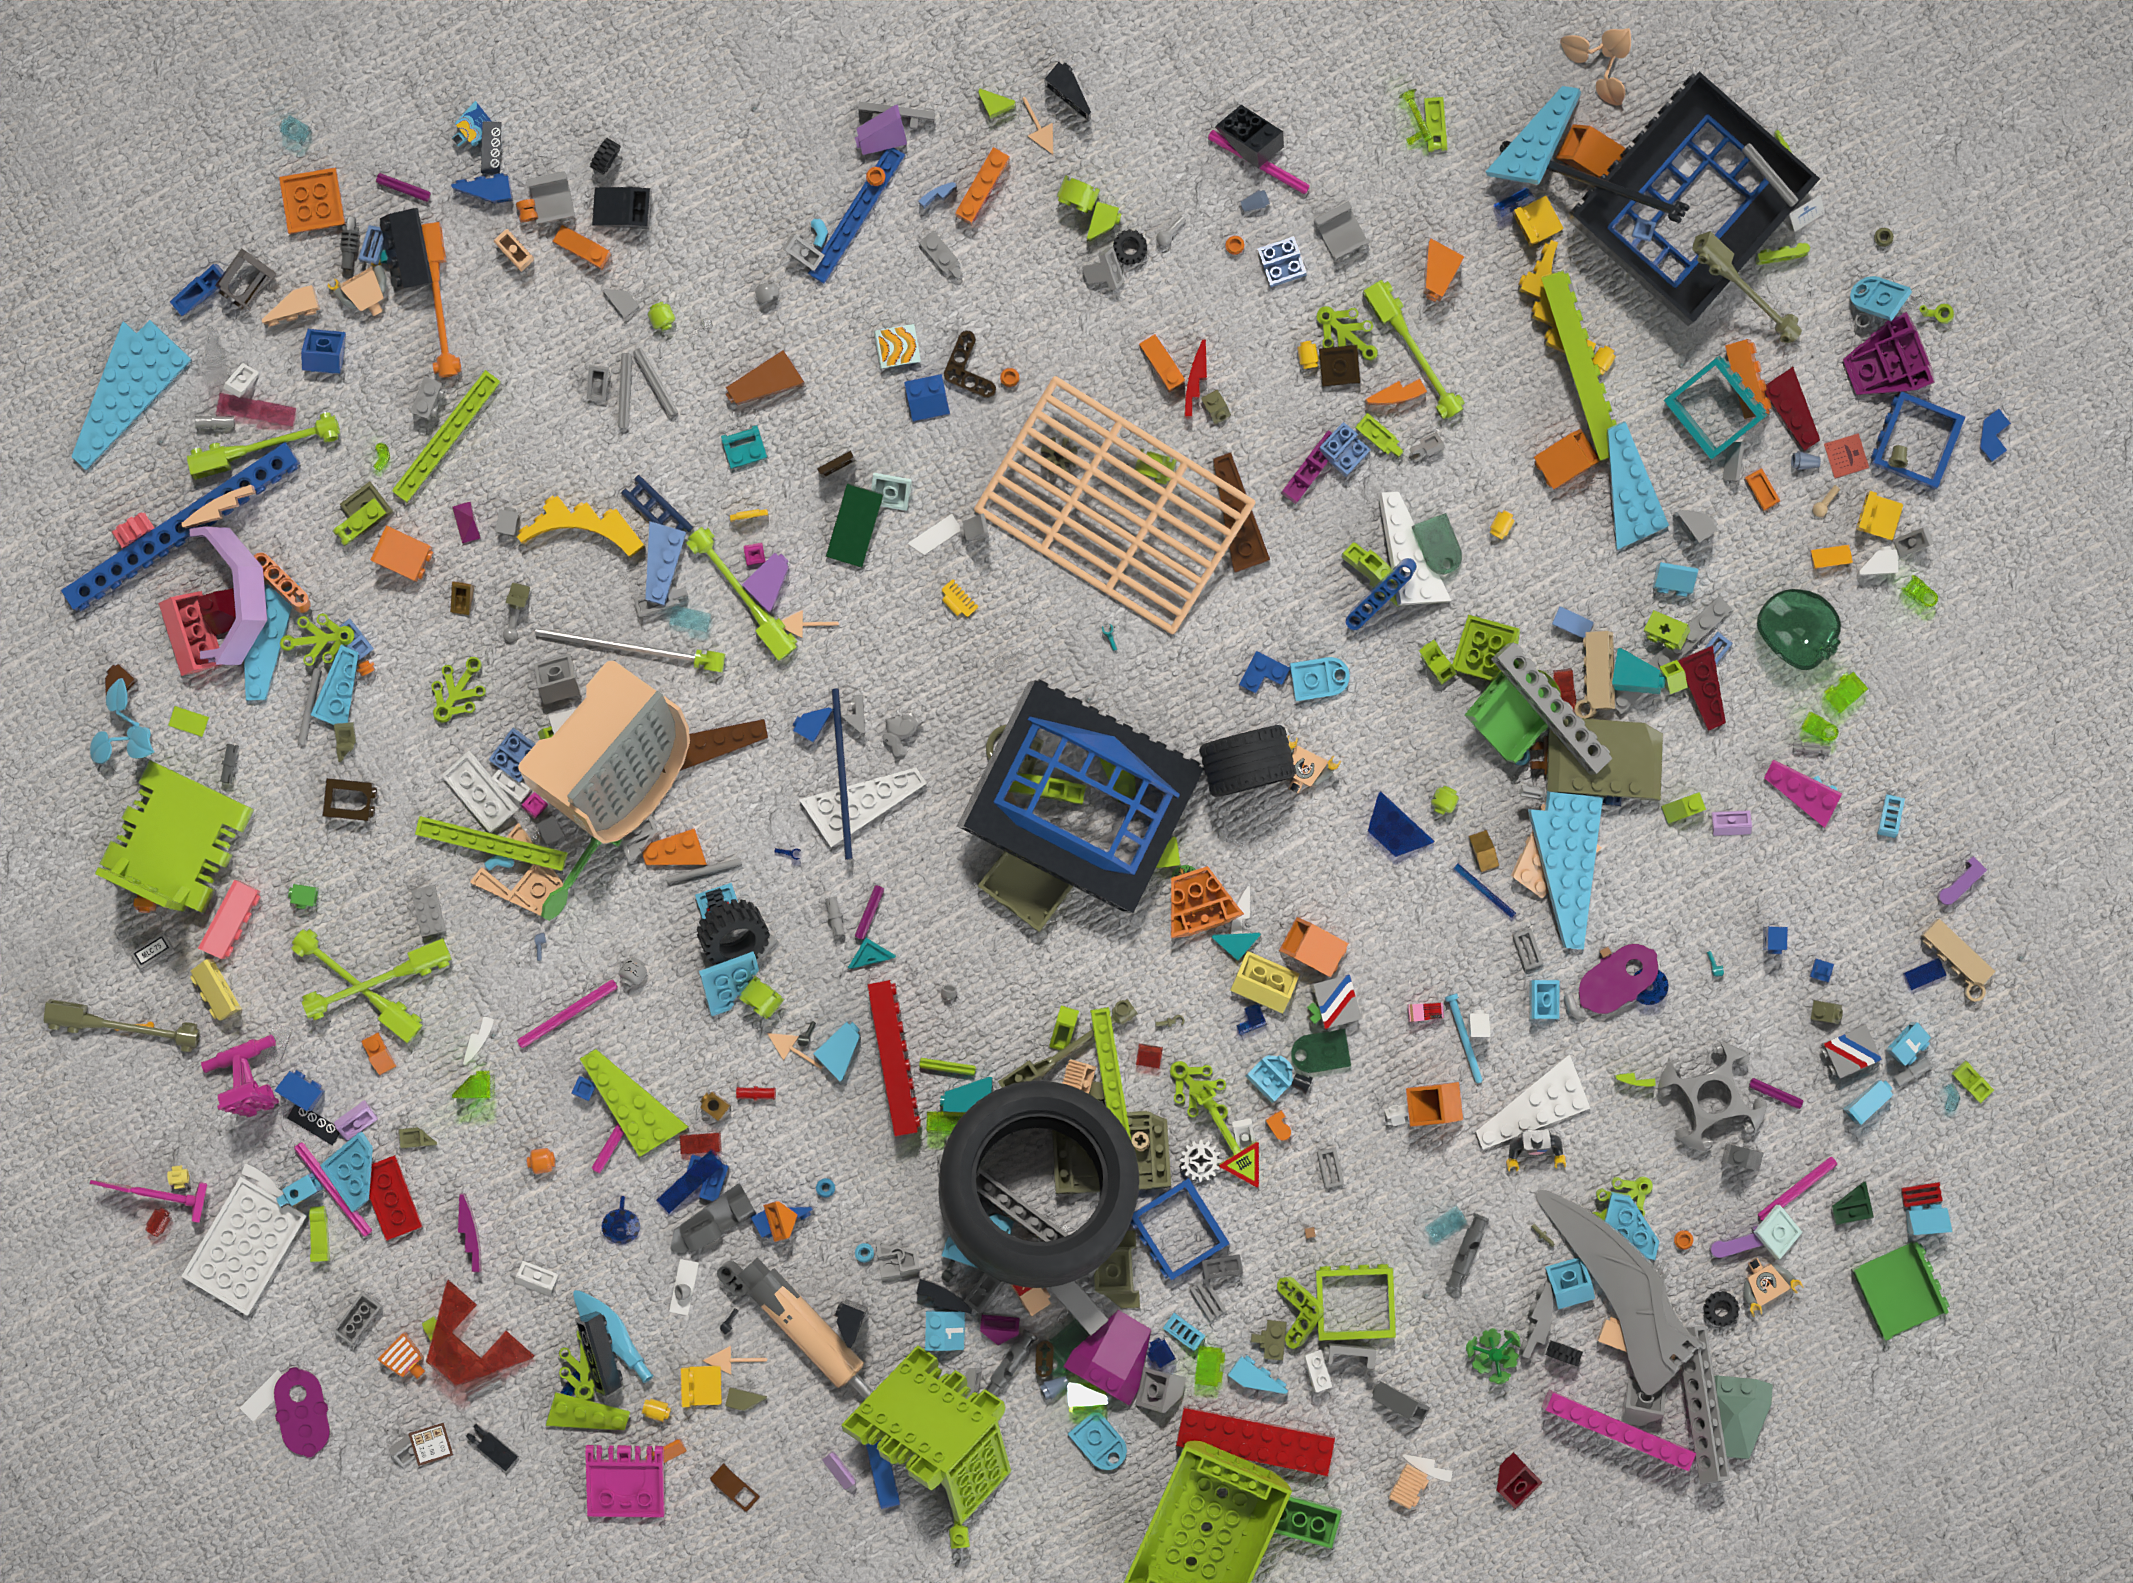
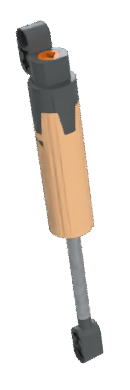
(797, 1321)

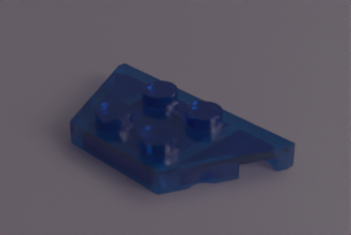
(1395, 829)

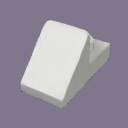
(241, 381)
(1243, 1133)

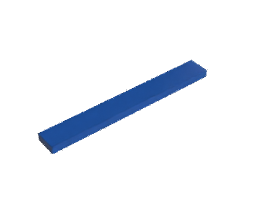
(855, 216)

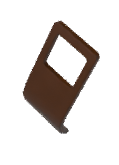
(732, 1485)

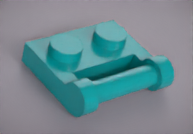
(744, 453)

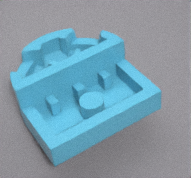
(1271, 1076)

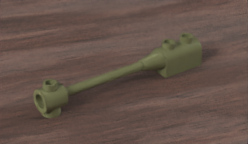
(1719, 259)
(1121, 1014)
(75, 1017)

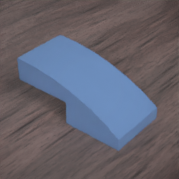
(942, 191)
(1572, 622)
(360, 642)

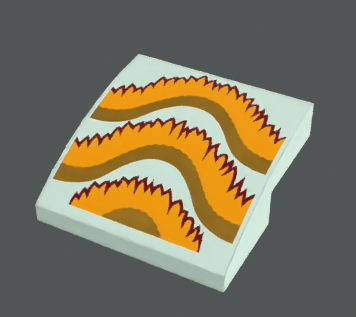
(897, 346)

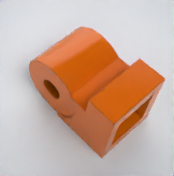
(1277, 1126)

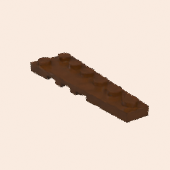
(1248, 545)
(723, 740)

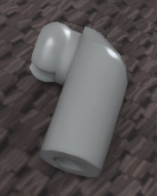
(1572, 1007)

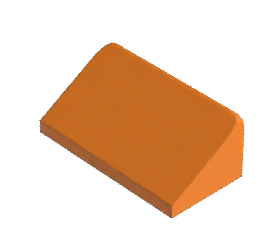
(672, 1450)

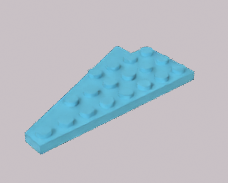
(133, 377)
(1567, 849)

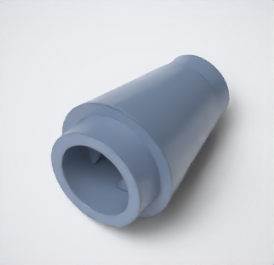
(1255, 201)
(1804, 461)
(1054, 1387)

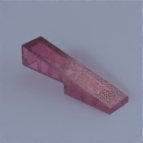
(255, 409)

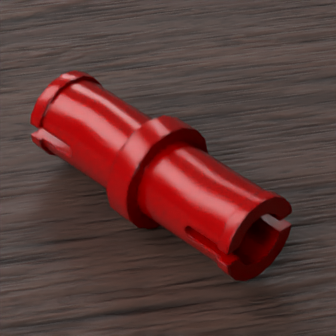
(755, 1093)

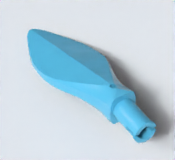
(615, 1327)

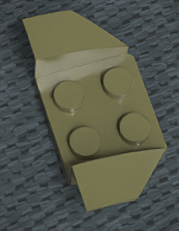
(1115, 1275)

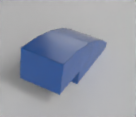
(197, 290)

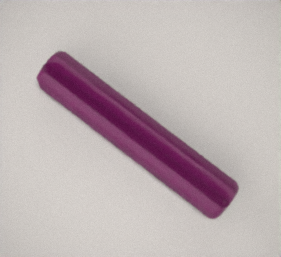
(403, 187)
(869, 912)
(1776, 1093)

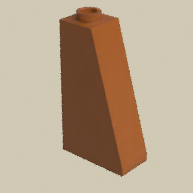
(765, 380)

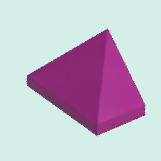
(466, 522)
(999, 1328)

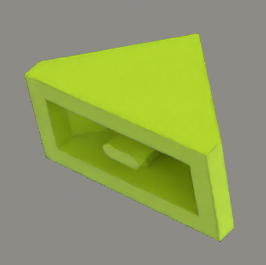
(995, 103)
(1170, 855)

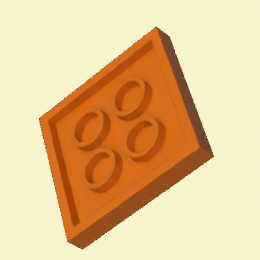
(312, 200)

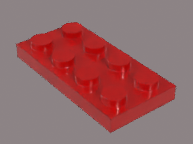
(392, 1199)

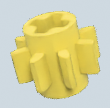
(178, 1177)

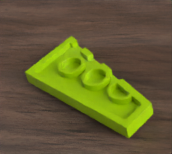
(581, 1413)

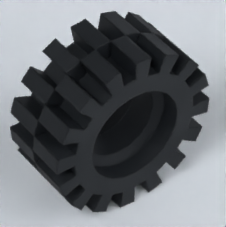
(605, 156)
(1134, 236)
(1721, 1320)
(1564, 1353)

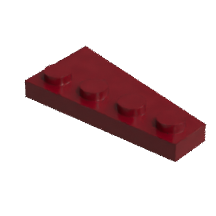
(1790, 404)

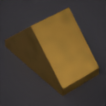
(461, 597)
(1484, 850)

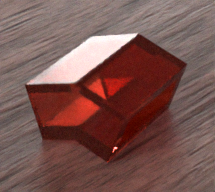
(1149, 1056)

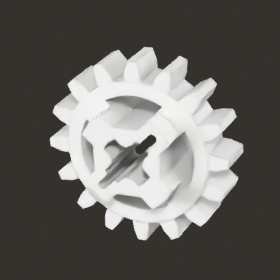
(1200, 1151)

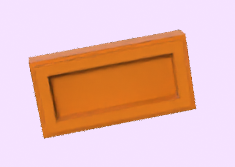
(1762, 489)

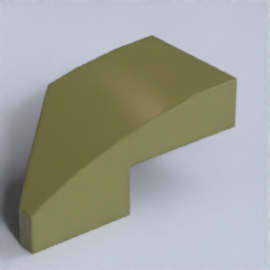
(345, 738)
(414, 1138)
(743, 1399)

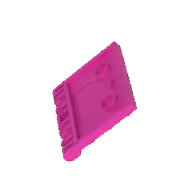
(625, 1485)

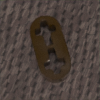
(1039, 1357)

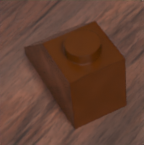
(117, 672)

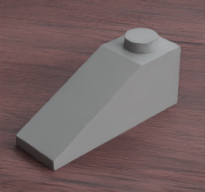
(974, 528)

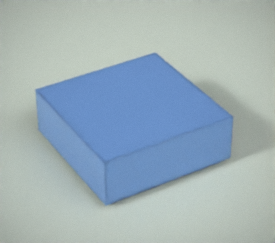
(1643, 229)

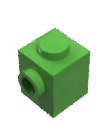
(303, 896)

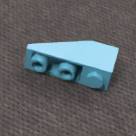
(1252, 1377)

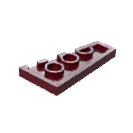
(1704, 686)

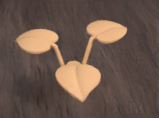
(1614, 44)

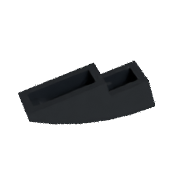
(943, 1296)

